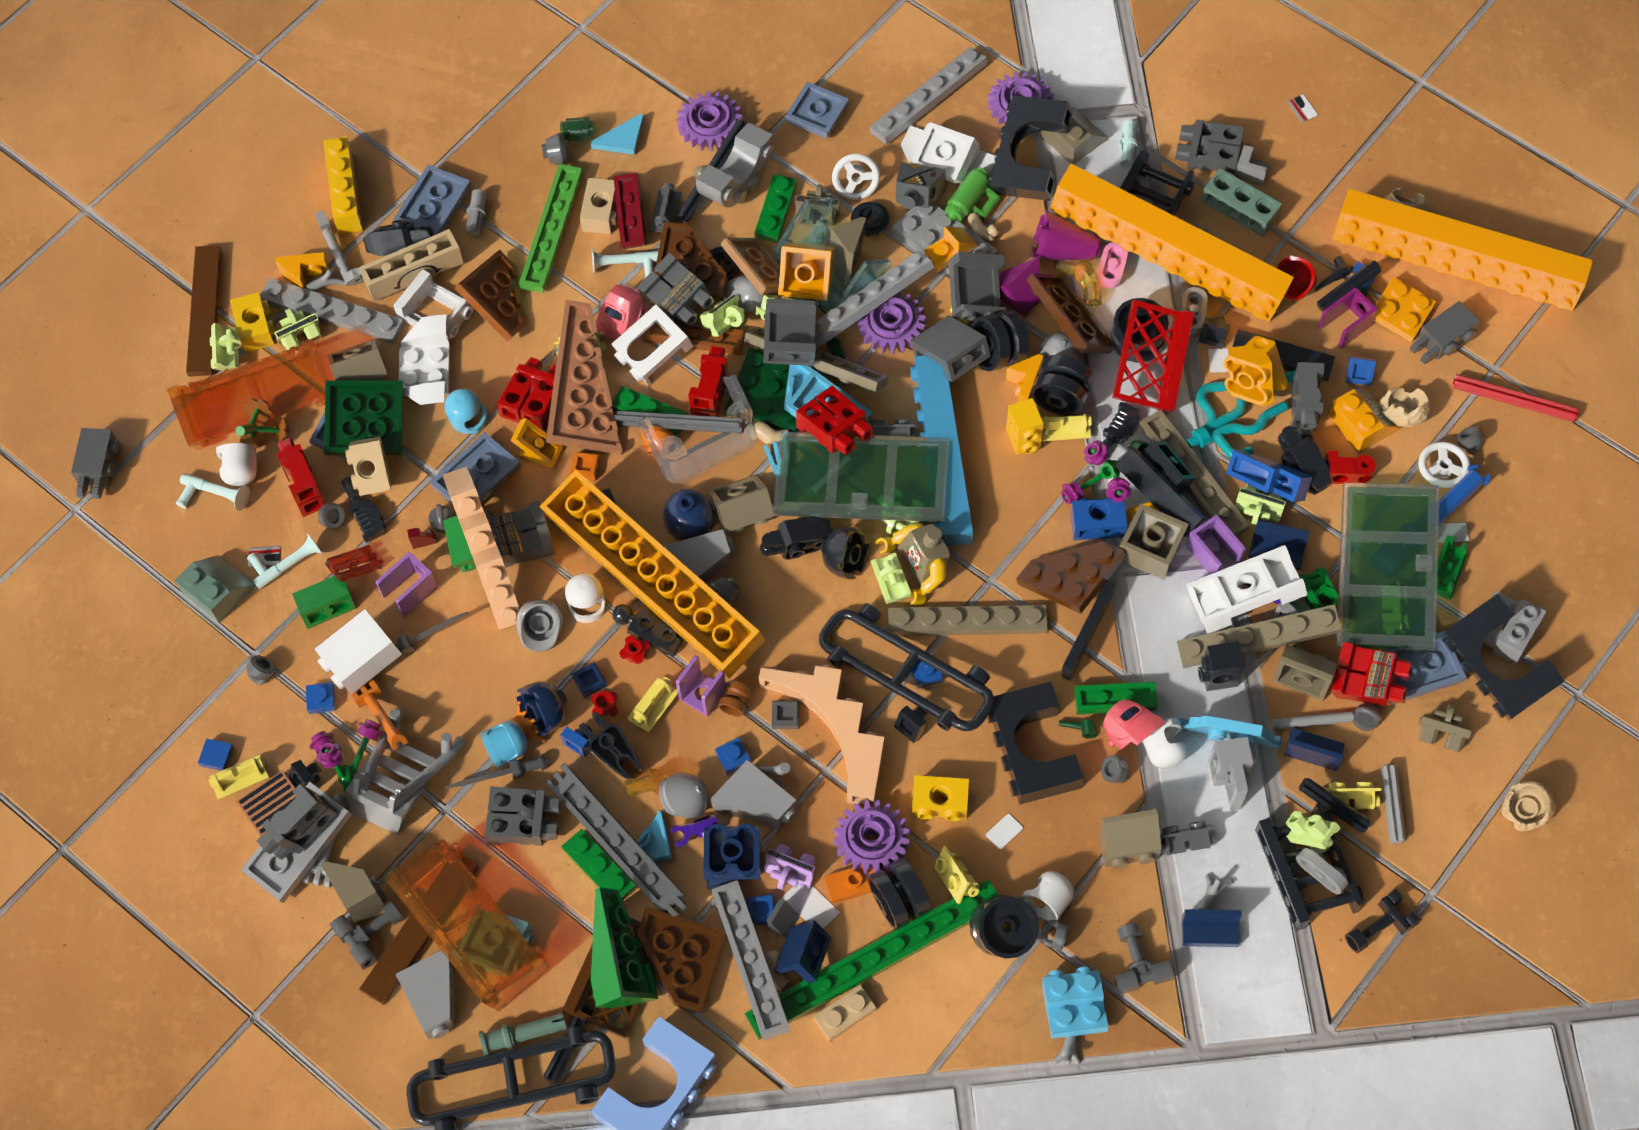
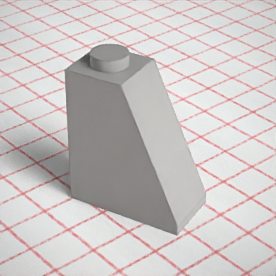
(704, 553)
(755, 797)
(431, 993)

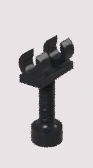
(1358, 939)

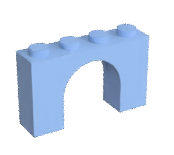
(691, 1064)

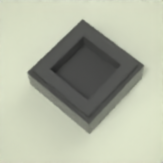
(785, 715)

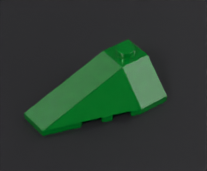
(617, 967)

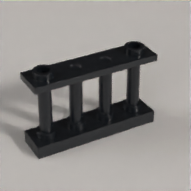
(1142, 168)
(1290, 885)

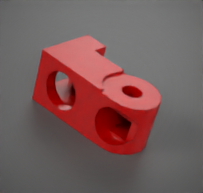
(1349, 469)

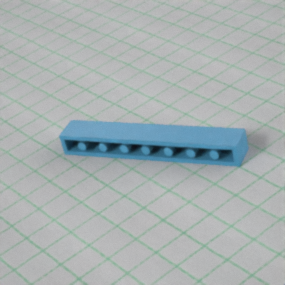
(938, 420)

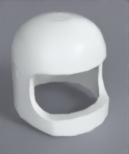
(238, 463)
(583, 592)
(1162, 748)
(1054, 891)

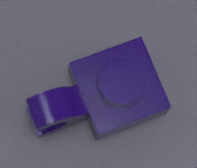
(693, 828)

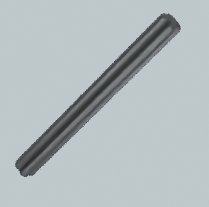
(683, 422)

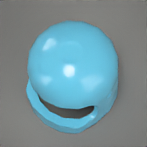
(463, 406)
(504, 742)

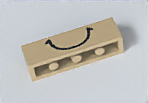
(403, 266)

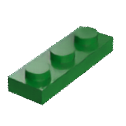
(775, 208)
(636, 402)
(1101, 698)
(597, 864)

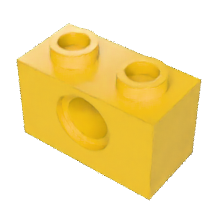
(251, 309)
(1024, 426)
(929, 787)

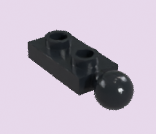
(648, 627)

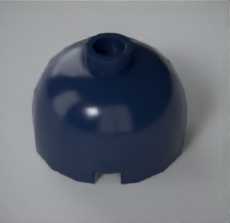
(688, 514)
(544, 704)

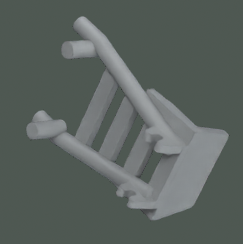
(391, 812)

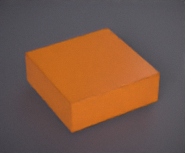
(586, 464)

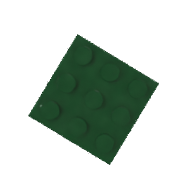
(765, 391)
(361, 412)

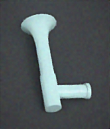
(639, 257)
(239, 497)
(267, 575)

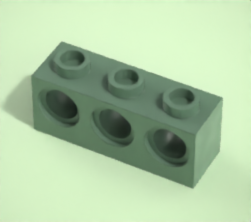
(1244, 213)

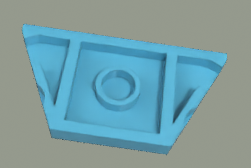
(805, 385)
(1221, 728)

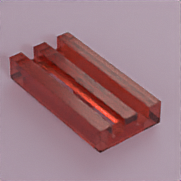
(351, 560)

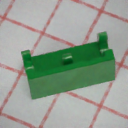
(458, 546)
(1449, 567)
(323, 601)

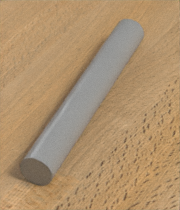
(1312, 720)

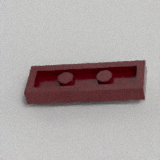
(630, 211)

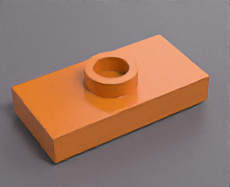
(847, 884)

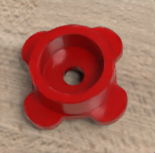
(635, 657)
(605, 697)

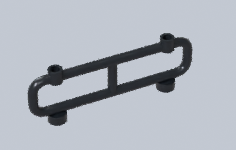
(867, 618)
(584, 1089)

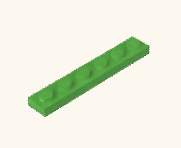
(551, 228)

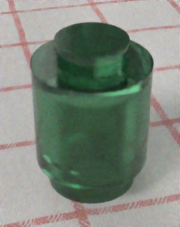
(578, 129)

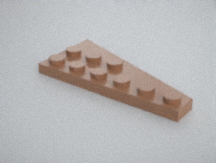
(581, 396)

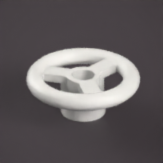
(852, 168)
(1436, 474)

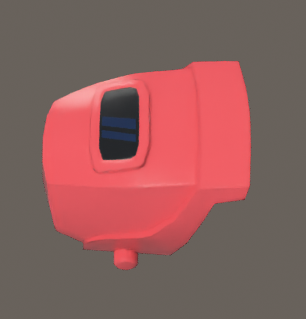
(620, 311)
(1130, 724)

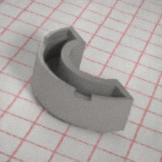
(740, 170)

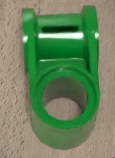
(1319, 589)

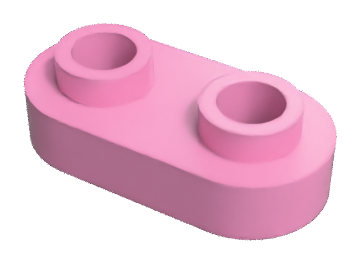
(1111, 266)

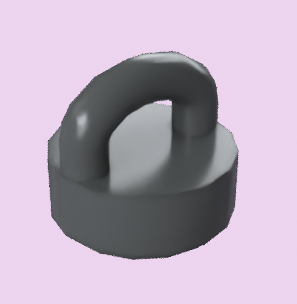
(1470, 438)
(331, 515)
(437, 516)
(260, 669)
(1366, 717)
(1115, 769)
(1060, 935)

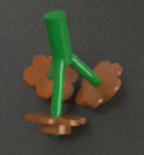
(252, 432)

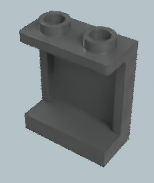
(975, 284)
(789, 332)
(952, 346)

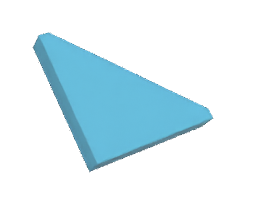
(622, 138)
(655, 839)

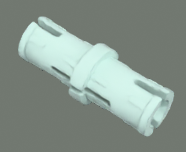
(1128, 144)

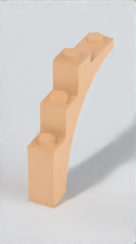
(482, 547)
(843, 717)

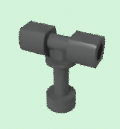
(359, 938)
(1142, 970)

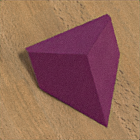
(1016, 290)

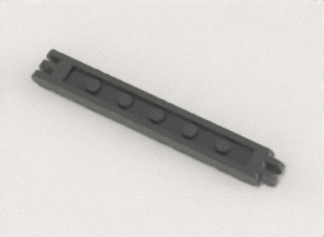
(617, 841)

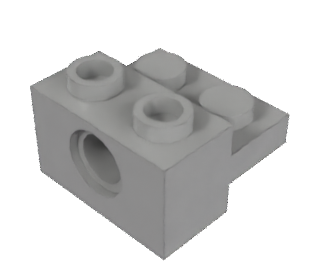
(1518, 632)
(1230, 766)

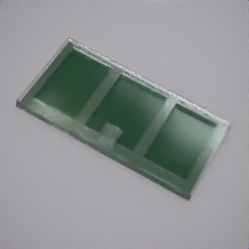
(877, 480)
(1388, 566)

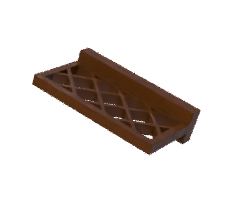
(582, 987)

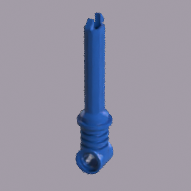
(1461, 492)

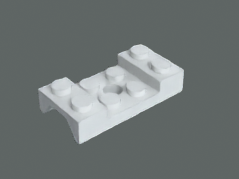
(1220, 598)

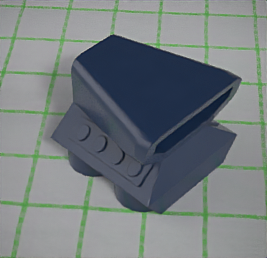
(731, 854)

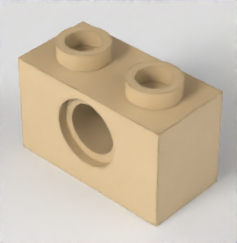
(596, 218)
(373, 451)

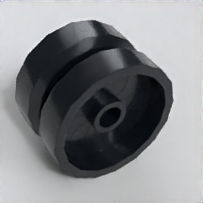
(1120, 324)
(1005, 338)
(1062, 385)
(899, 893)
(1020, 926)

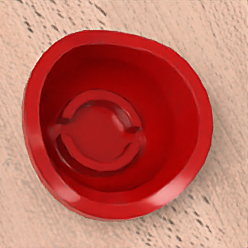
(1303, 273)

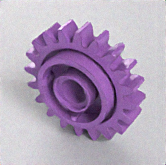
(1018, 86)
(707, 120)
(907, 325)
(871, 821)

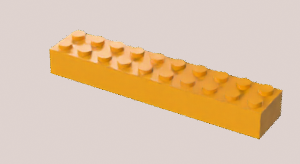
(1170, 243)
(1462, 250)
(653, 574)

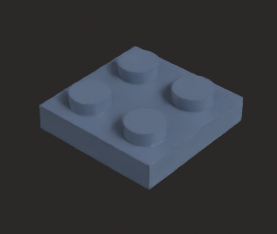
(817, 110)

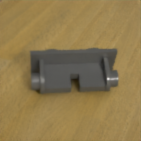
(666, 207)
(900, 428)
(1197, 836)

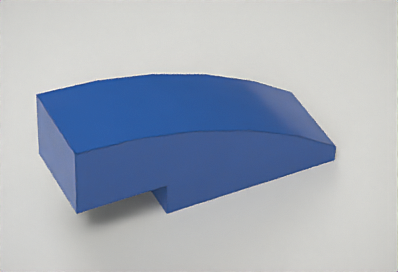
(1269, 475)

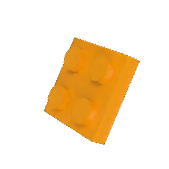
(1403, 309)

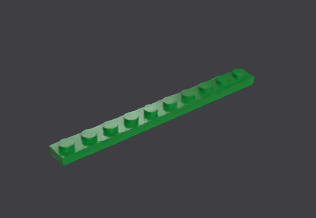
(877, 957)

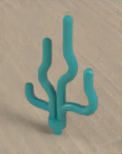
(1217, 428)

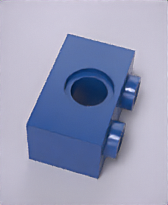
(1087, 527)

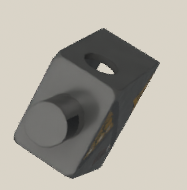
(919, 185)

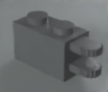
(1446, 333)
(94, 460)

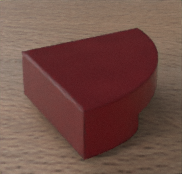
(421, 539)

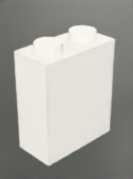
(356, 652)

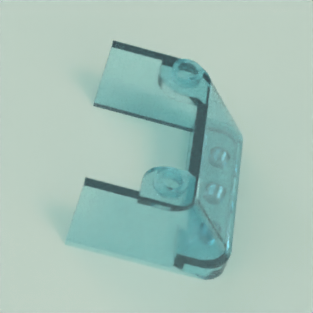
(810, 229)

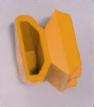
(1255, 371)

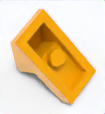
(954, 240)
(298, 266)
(1024, 374)
(534, 445)

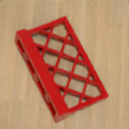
(1173, 363)

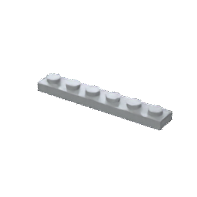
(928, 95)
(871, 297)
(333, 310)
(750, 960)

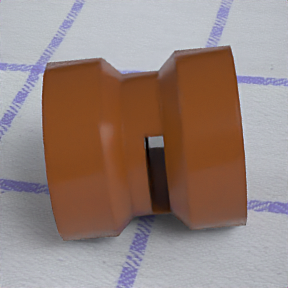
(734, 699)

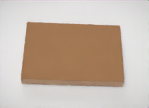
(755, 263)

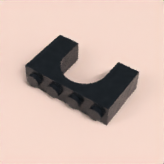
(1025, 117)
(1509, 695)
(1031, 778)

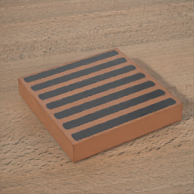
(267, 800)

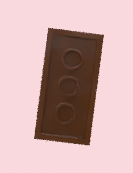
(1070, 314)

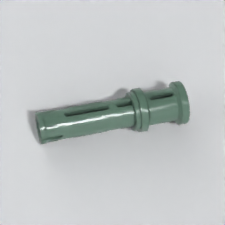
(509, 1036)

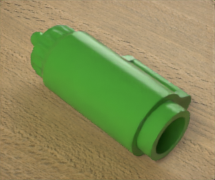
(969, 193)

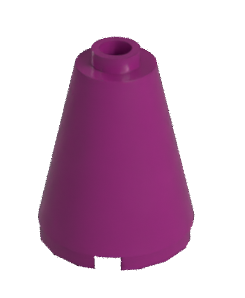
(1063, 240)

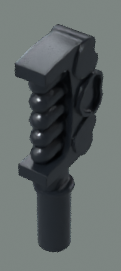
(1123, 425)
(365, 513)

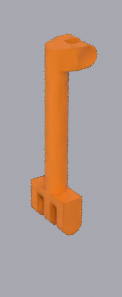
(369, 698)

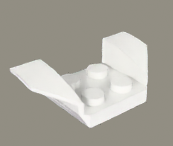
(945, 150)
(426, 361)

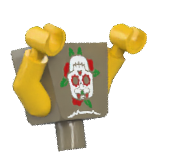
(924, 555)

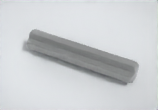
(1393, 804)

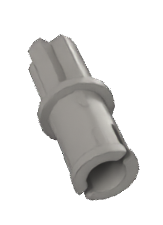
(476, 212)

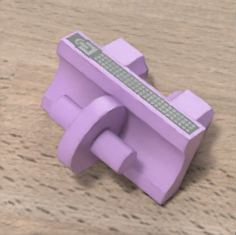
(789, 870)

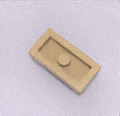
(844, 1013)

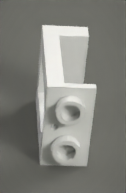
(421, 288)
(643, 369)

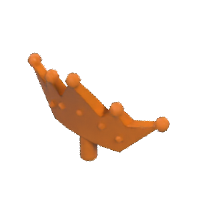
(526, 724)

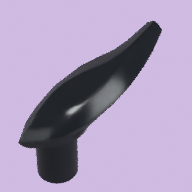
(1342, 271)

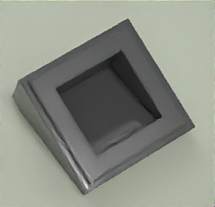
(782, 918)

